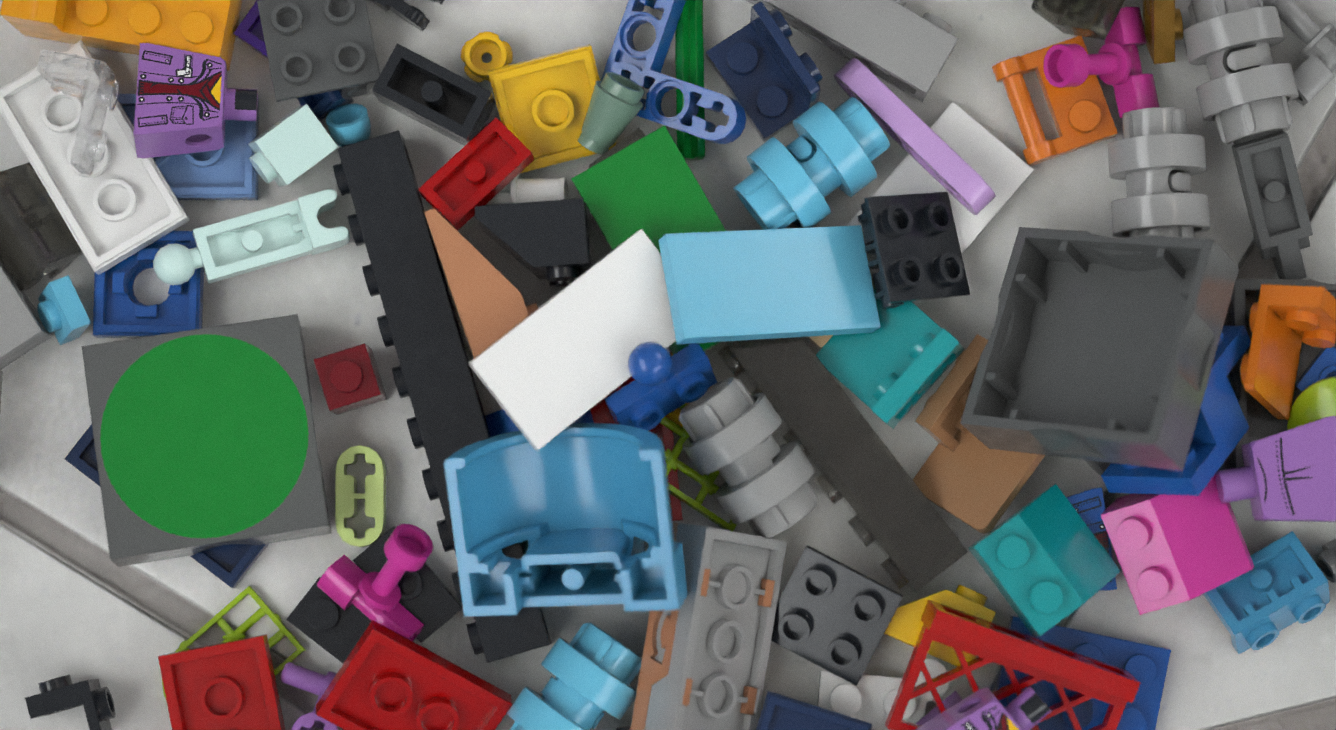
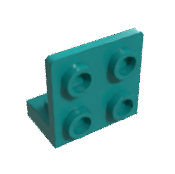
(894, 363)

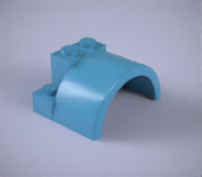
(585, 513)

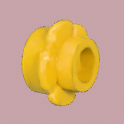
(485, 44)

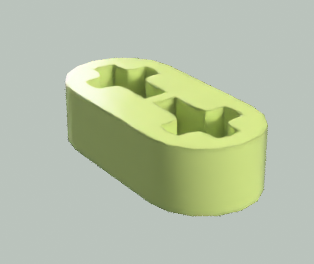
(347, 496)

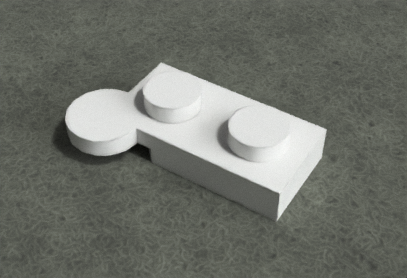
(874, 696)

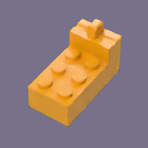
(124, 24)

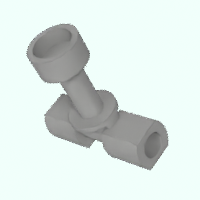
(1318, 52)

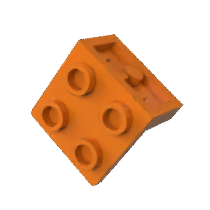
(1279, 326)

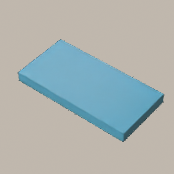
(768, 284)

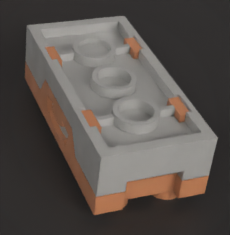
(711, 656)

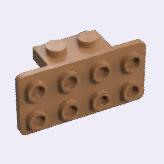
(961, 471)

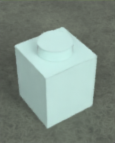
(291, 147)

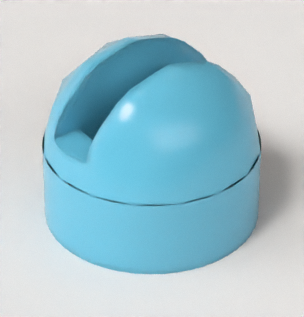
(349, 124)

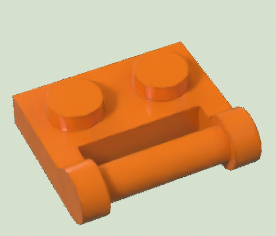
(1077, 112)

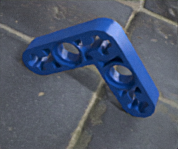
(646, 67)

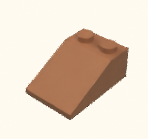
(483, 296)

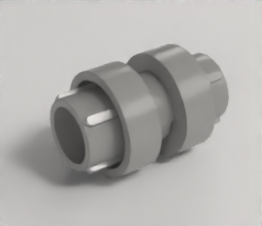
(1232, 41)
(1158, 167)
(763, 480)

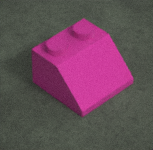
(1175, 545)

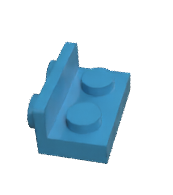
(1272, 596)

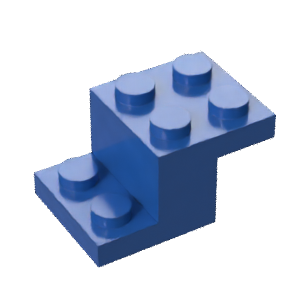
(1214, 438)

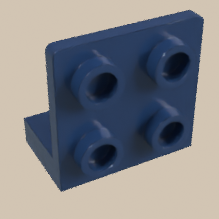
(767, 72)

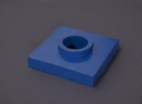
(120, 313)

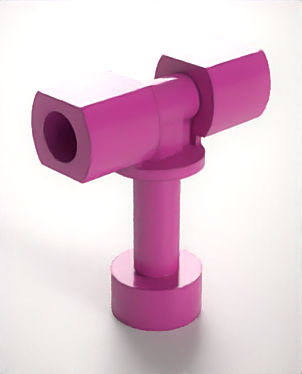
(1115, 64)
(378, 592)

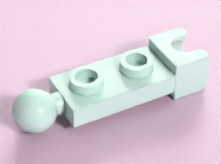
(253, 241)

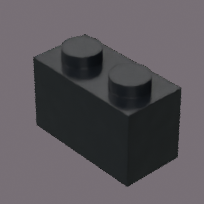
(433, 95)

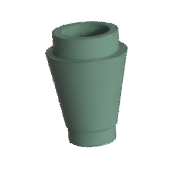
(610, 111)

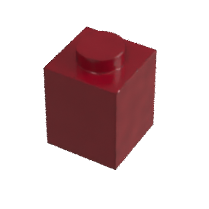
(350, 379)

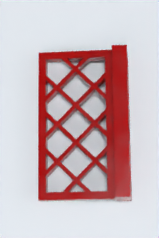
(1013, 651)

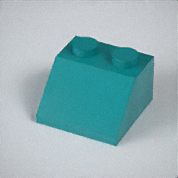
(1045, 561)

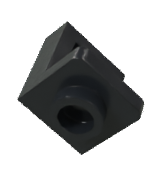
(61, 695)

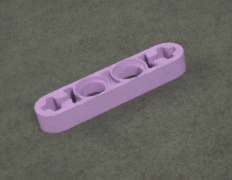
(915, 136)

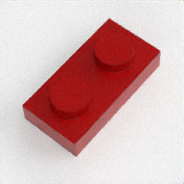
(476, 173)

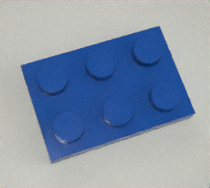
(1143, 661)

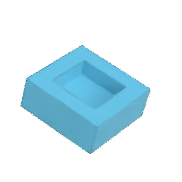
(62, 310)

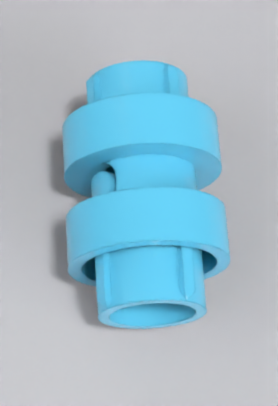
(828, 154)
(590, 678)

